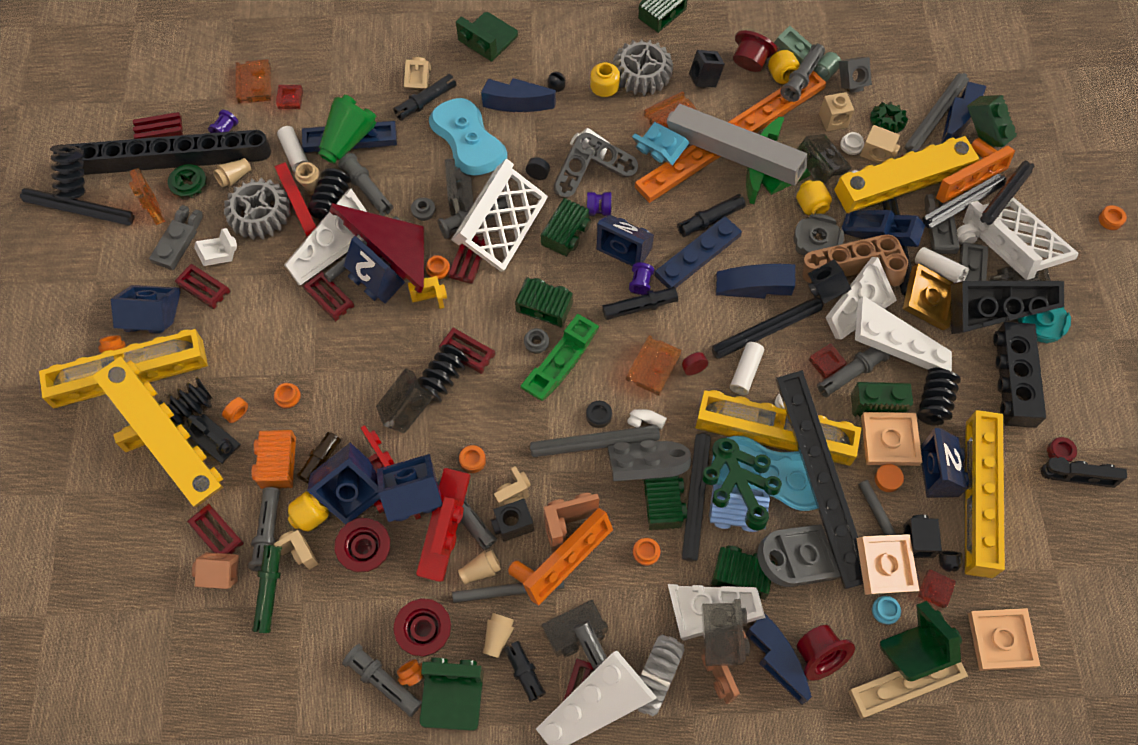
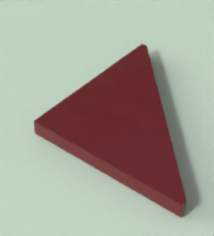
(389, 238)

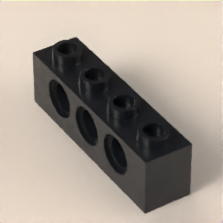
(1026, 363)

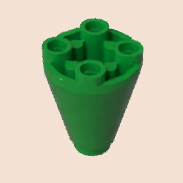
(344, 128)

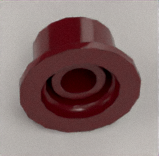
(753, 50)
(362, 545)
(422, 627)
(823, 652)

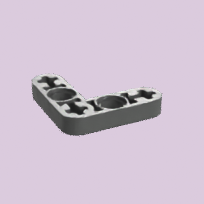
(585, 156)

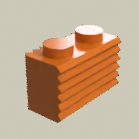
(274, 459)

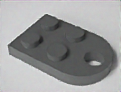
(648, 460)
(801, 556)

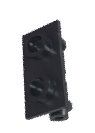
(211, 437)

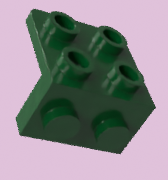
(486, 35)
(924, 648)
(451, 694)

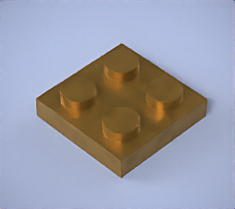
(929, 297)

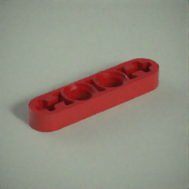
(295, 198)

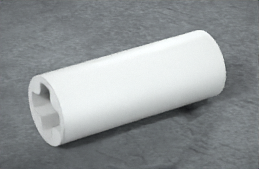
(291, 146)
(941, 265)
(747, 368)

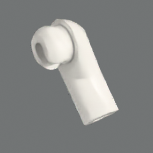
(648, 416)

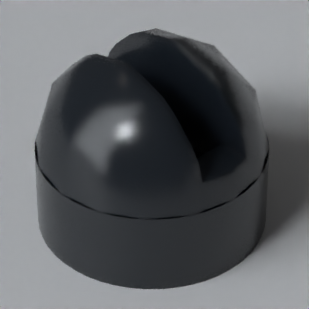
(556, 81)
(950, 560)

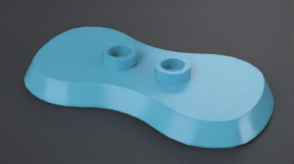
(471, 144)
(784, 465)

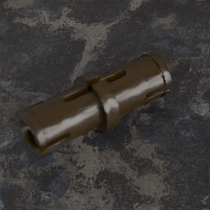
(319, 455)

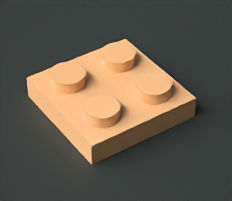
(891, 438)
(887, 564)
(1003, 639)

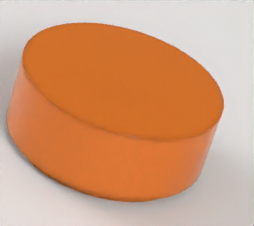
(1112, 217)
(235, 410)
(472, 459)
(889, 478)

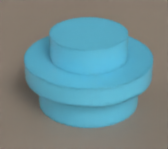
(886, 610)

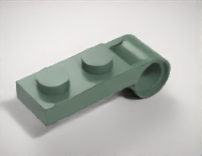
(799, 46)

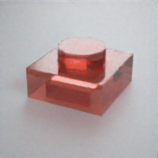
(289, 97)
(827, 361)
(937, 588)

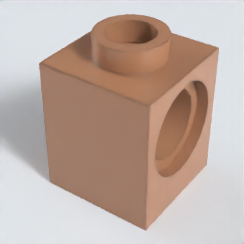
(216, 570)

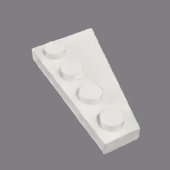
(324, 244)
(894, 336)
(599, 700)

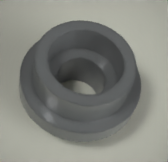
(423, 214)
(536, 334)

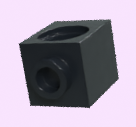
(706, 68)
(828, 281)
(515, 509)
(924, 536)

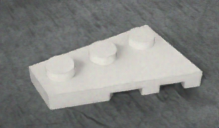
(869, 283)

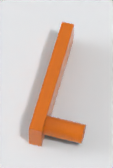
(993, 163)
(564, 560)

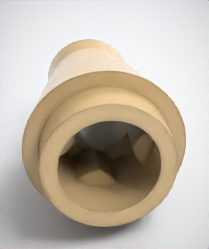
(231, 172)
(307, 176)
(480, 567)
(497, 633)

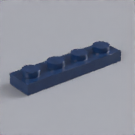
(381, 135)
(698, 253)

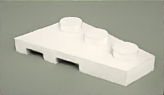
(689, 599)

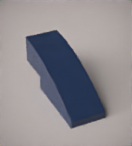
(517, 96)
(958, 113)
(873, 223)
(756, 280)
(780, 658)

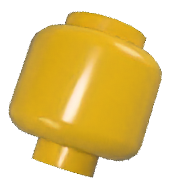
(782, 65)
(604, 79)
(814, 197)
(306, 512)

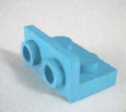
(661, 143)

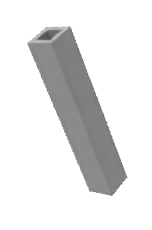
(738, 144)

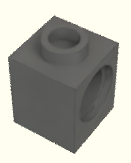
(848, 66)

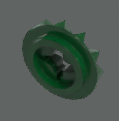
(878, 117)
(188, 172)

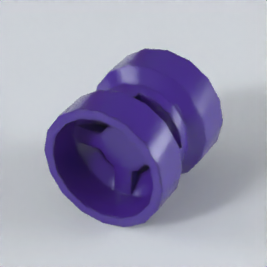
(593, 203)

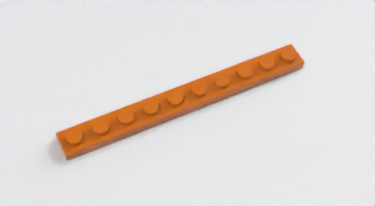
(696, 158)

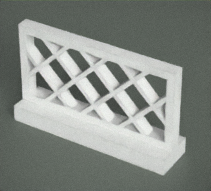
(488, 199)
(1011, 244)

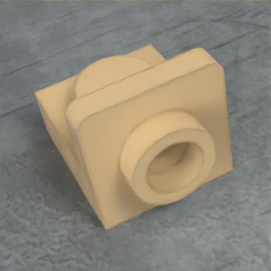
(416, 73)
(513, 492)
(299, 548)

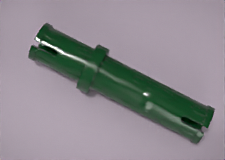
(267, 588)

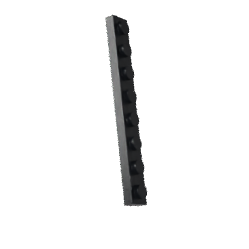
(822, 476)

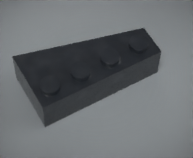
(993, 302)

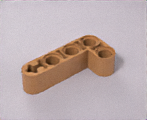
(855, 255)

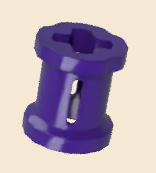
(224, 122)
(641, 278)

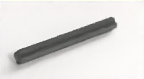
(936, 113)
(593, 441)

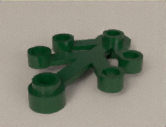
(741, 478)

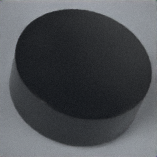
(537, 168)
(599, 414)

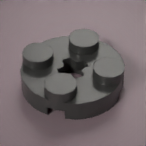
(810, 227)

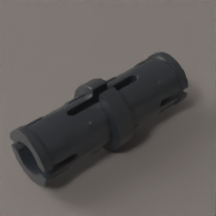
(524, 671)

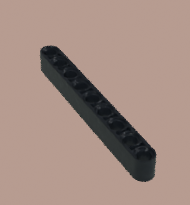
(173, 151)

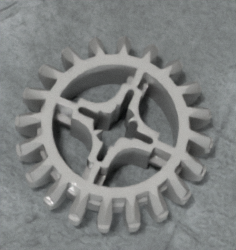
(643, 67)
(259, 216)
(660, 670)

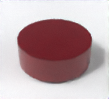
(694, 363)
(1063, 448)

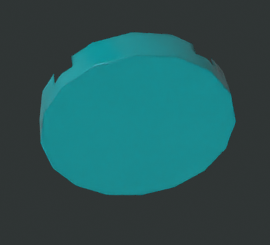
(1049, 324)

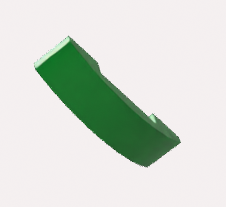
(754, 177)
(562, 358)

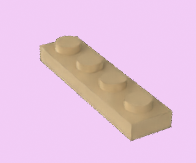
(895, 689)

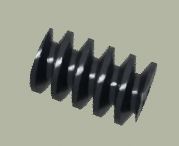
(70, 172)
(329, 190)
(441, 370)
(938, 396)
(188, 401)

